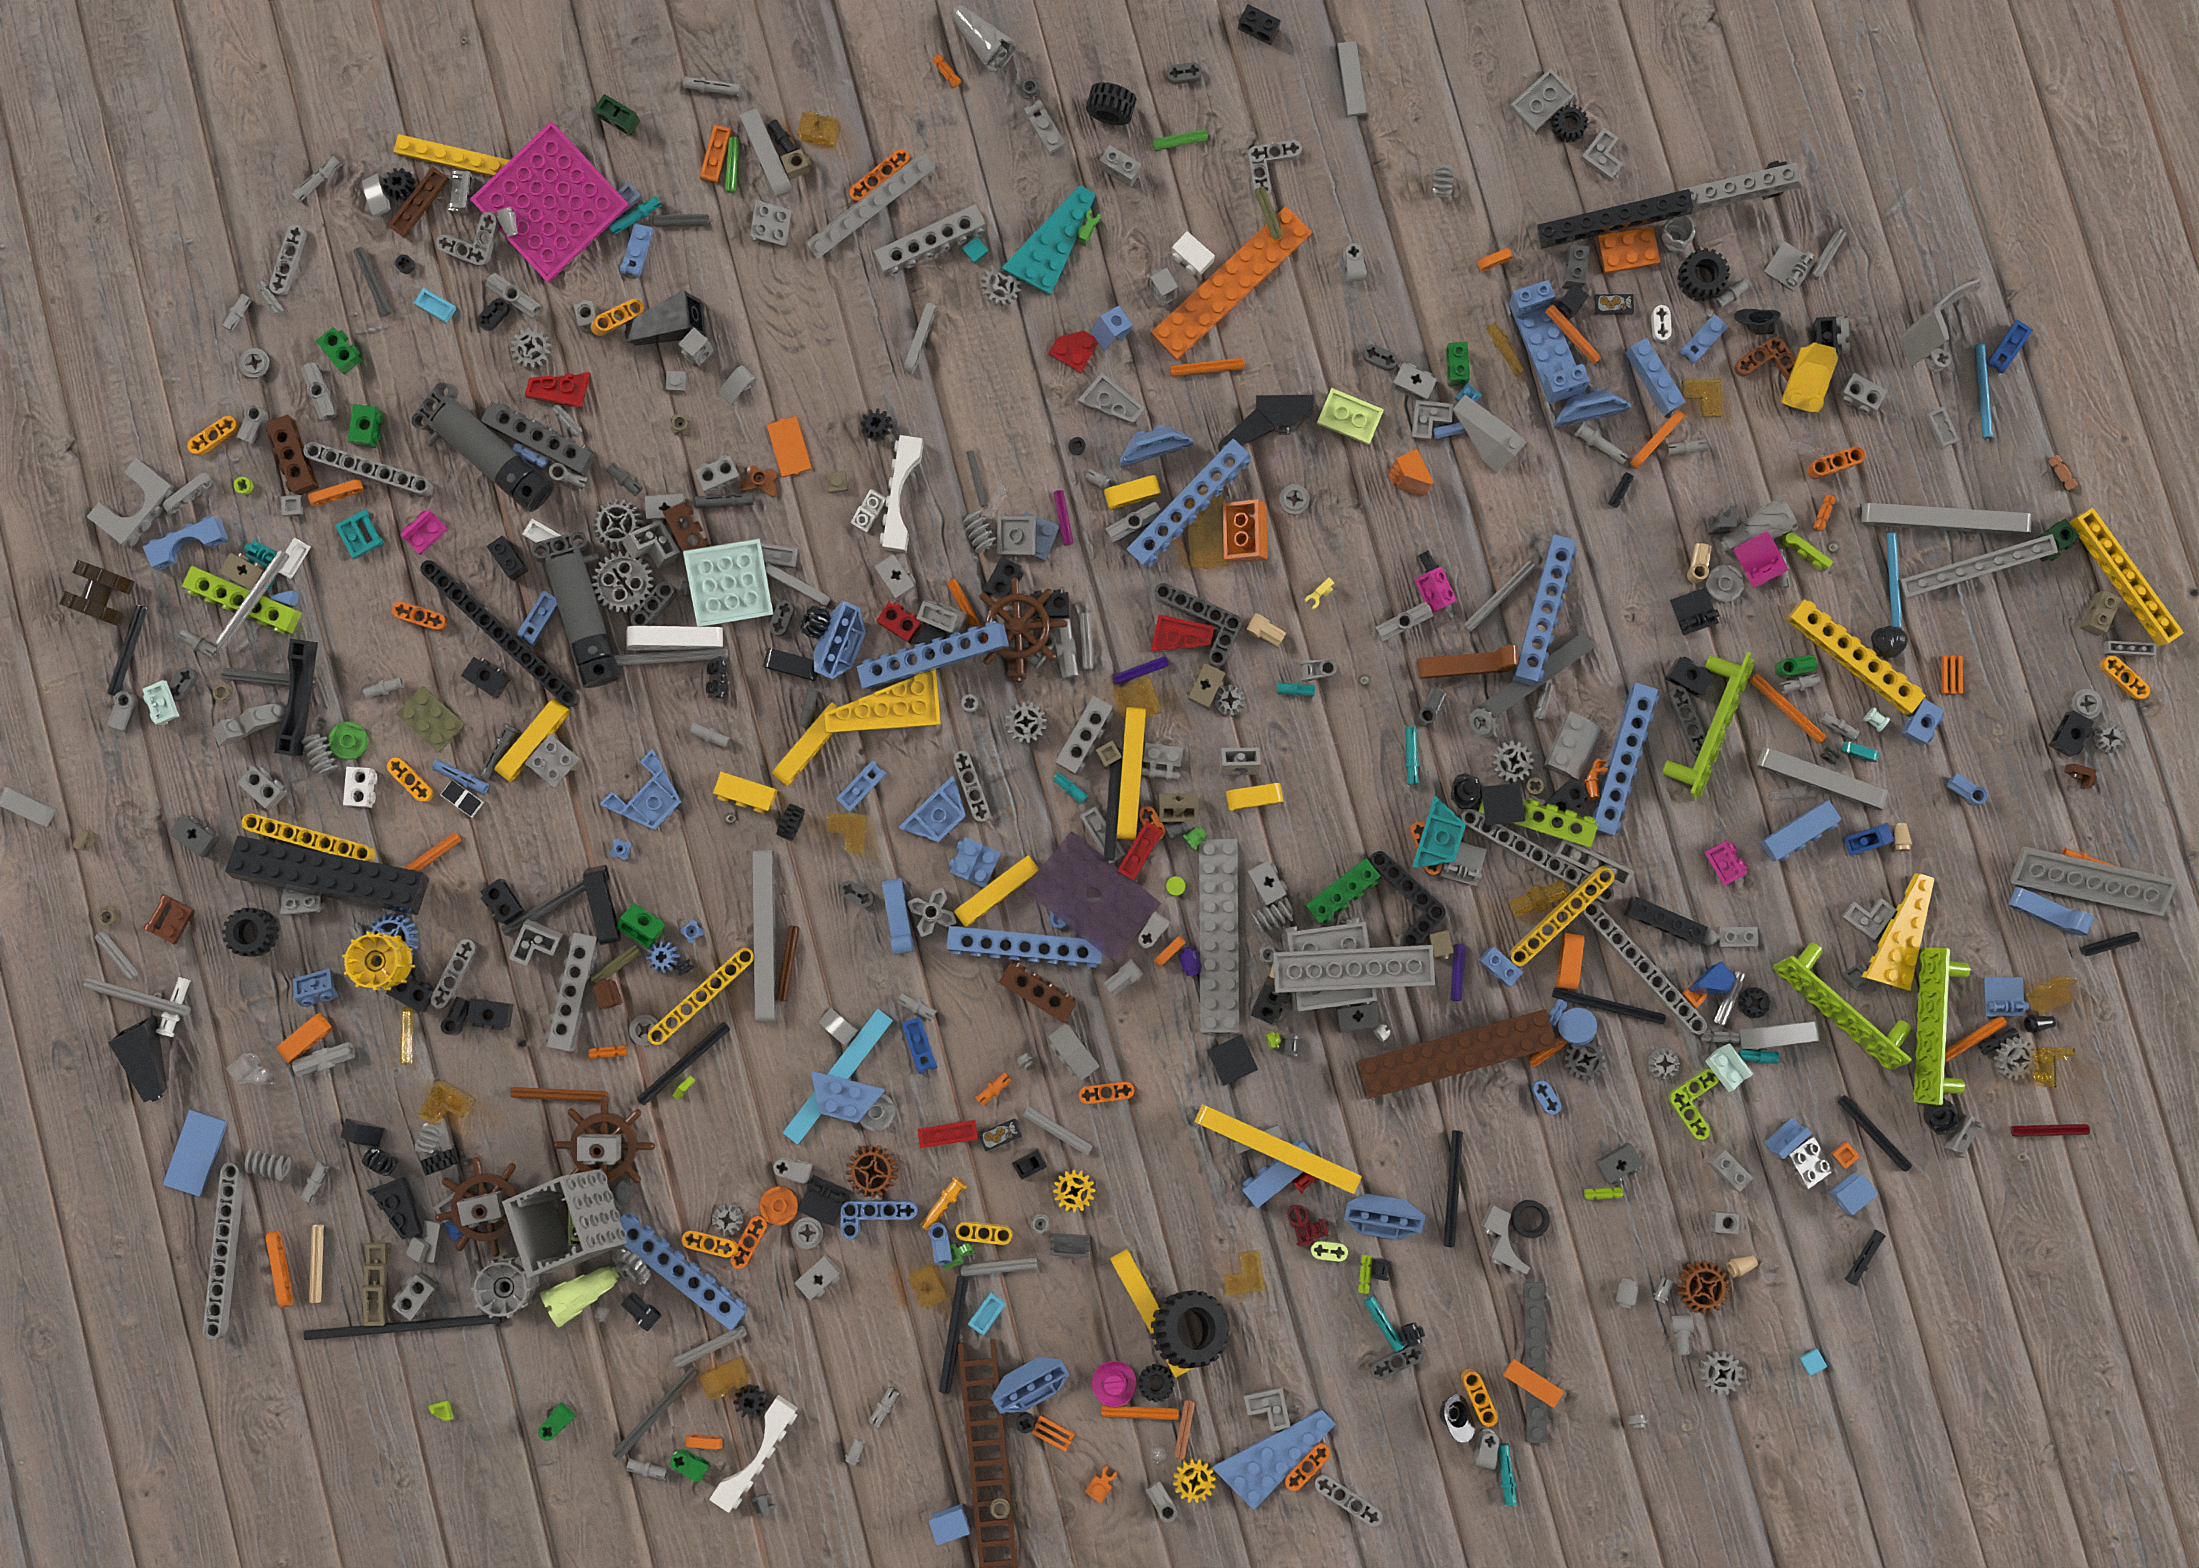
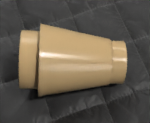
(1902, 840)
(1742, 1265)

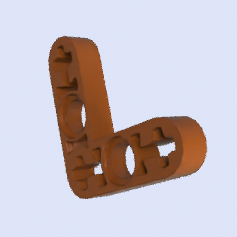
(1769, 354)

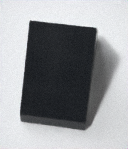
(362, 1133)
(1030, 1164)

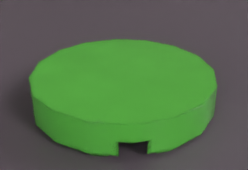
(348, 740)

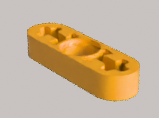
(222, 423)
(2133, 677)
(396, 773)
(698, 1235)

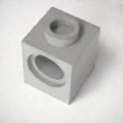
(584, 306)
(1717, 1218)

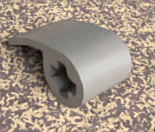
(738, 381)
(838, 1027)

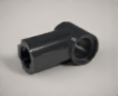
(458, 1014)
(644, 1314)

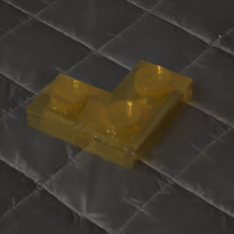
(1708, 391)
(853, 825)
(1249, 1279)

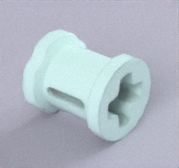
(1876, 719)

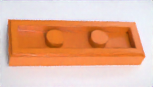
(715, 154)
(1533, 1383)

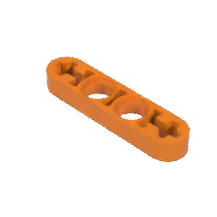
(877, 173)
(1657, 439)
(279, 1269)

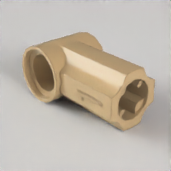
(1699, 561)
(1262, 628)

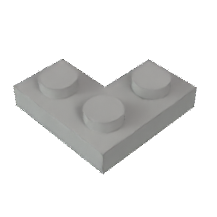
(1598, 154)
(1425, 414)
(1870, 922)
(1273, 1403)

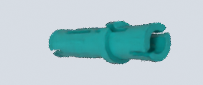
(635, 215)
(1411, 755)
(1383, 1323)
(1508, 1483)

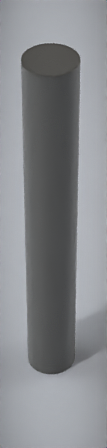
(976, 478)

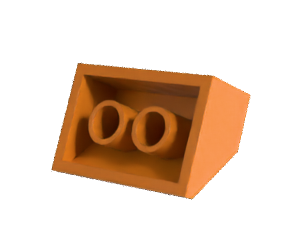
(1411, 474)
(1245, 530)

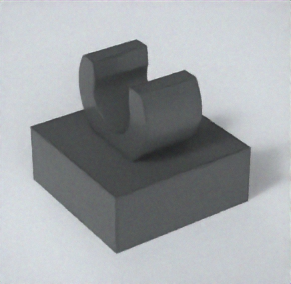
(1854, 978)
(760, 1505)

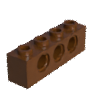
(276, 431)
(684, 510)
(1009, 980)

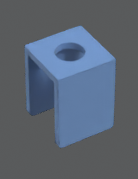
(1110, 325)
(1853, 1193)
(949, 1524)

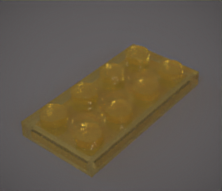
(1206, 535)

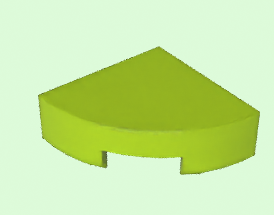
(683, 1087)
(442, 1410)

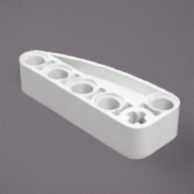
(673, 638)

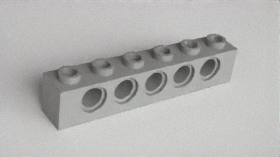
(1746, 187)
(934, 231)
(577, 1002)

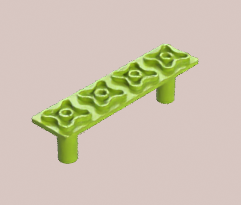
(1716, 735)
(1931, 1026)
(1875, 1043)

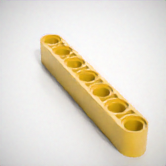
(1131, 773)
(299, 837)
(1559, 925)
(692, 1000)
(1140, 1294)

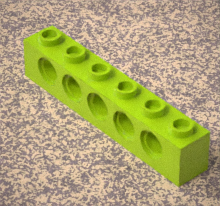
(198, 578)
(1565, 831)

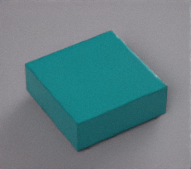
(975, 250)

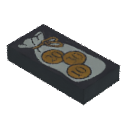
(1614, 304)
(1000, 1135)

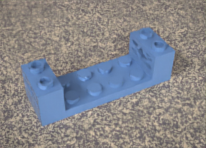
(1547, 343)

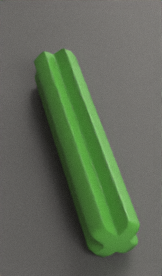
(1180, 139)
(732, 164)

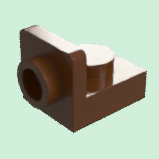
(1012, 672)
(2081, 772)

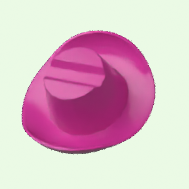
(1114, 1383)

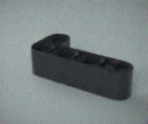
(601, 904)

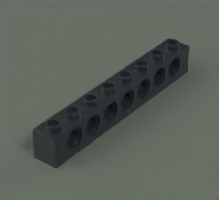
(1615, 219)

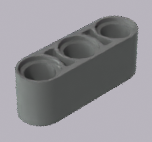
(655, 596)

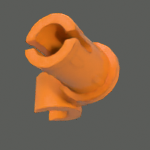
(1592, 779)

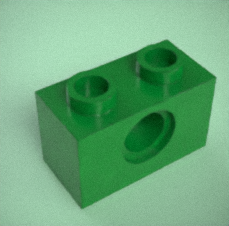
(360, 416)
(645, 935)

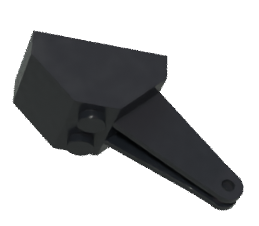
(1272, 414)

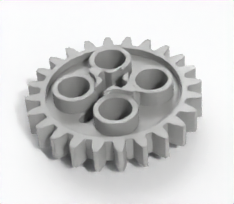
(609, 593)

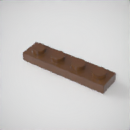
(418, 202)

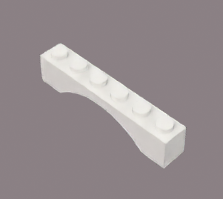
(908, 456)
(730, 1488)

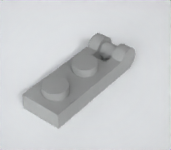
(1044, 127)

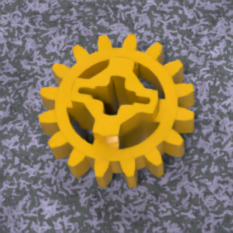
(1077, 1198)
(1185, 1477)

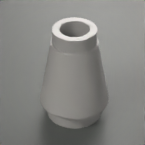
(508, 221)

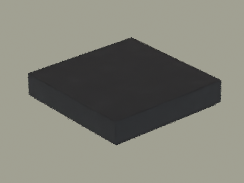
(1503, 803)
(1232, 1060)

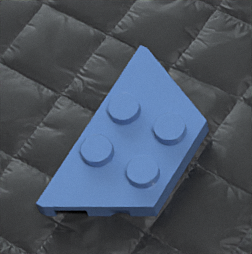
(937, 814)
(844, 1097)

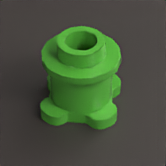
(1195, 837)

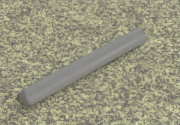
(1499, 596)

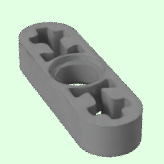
(187, 493)

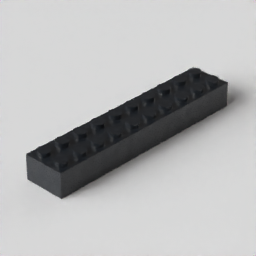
(327, 875)

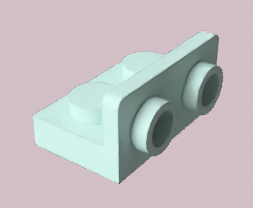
(160, 703)
(1728, 1067)

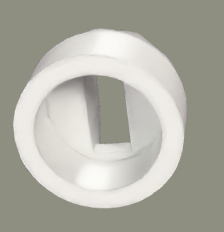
(1381, 1033)

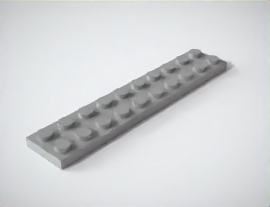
(1218, 935)

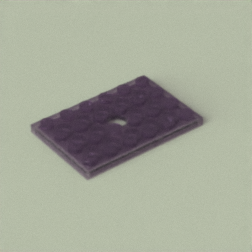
(1063, 887)

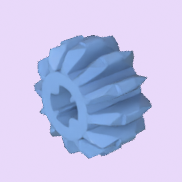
(658, 952)

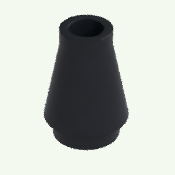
(2038, 1023)

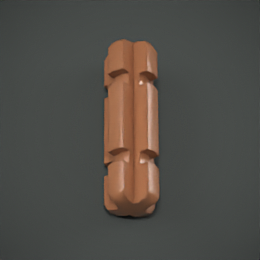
(2063, 472)

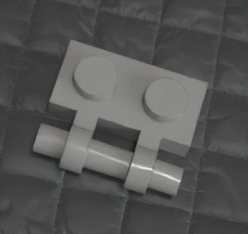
(1162, 755)

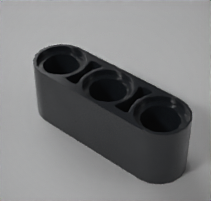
(790, 664)

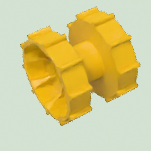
(361, 959)

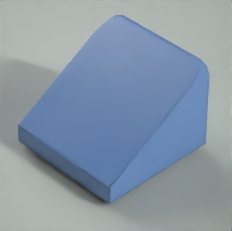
(288, 598)

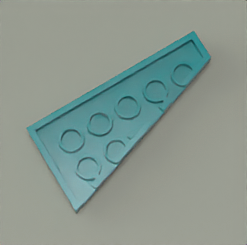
(1046, 251)

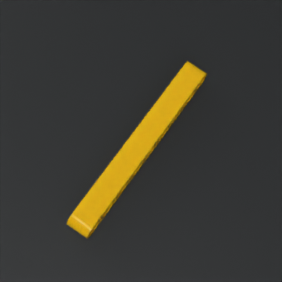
(1278, 1149)

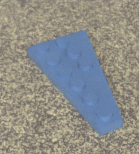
(1267, 1462)

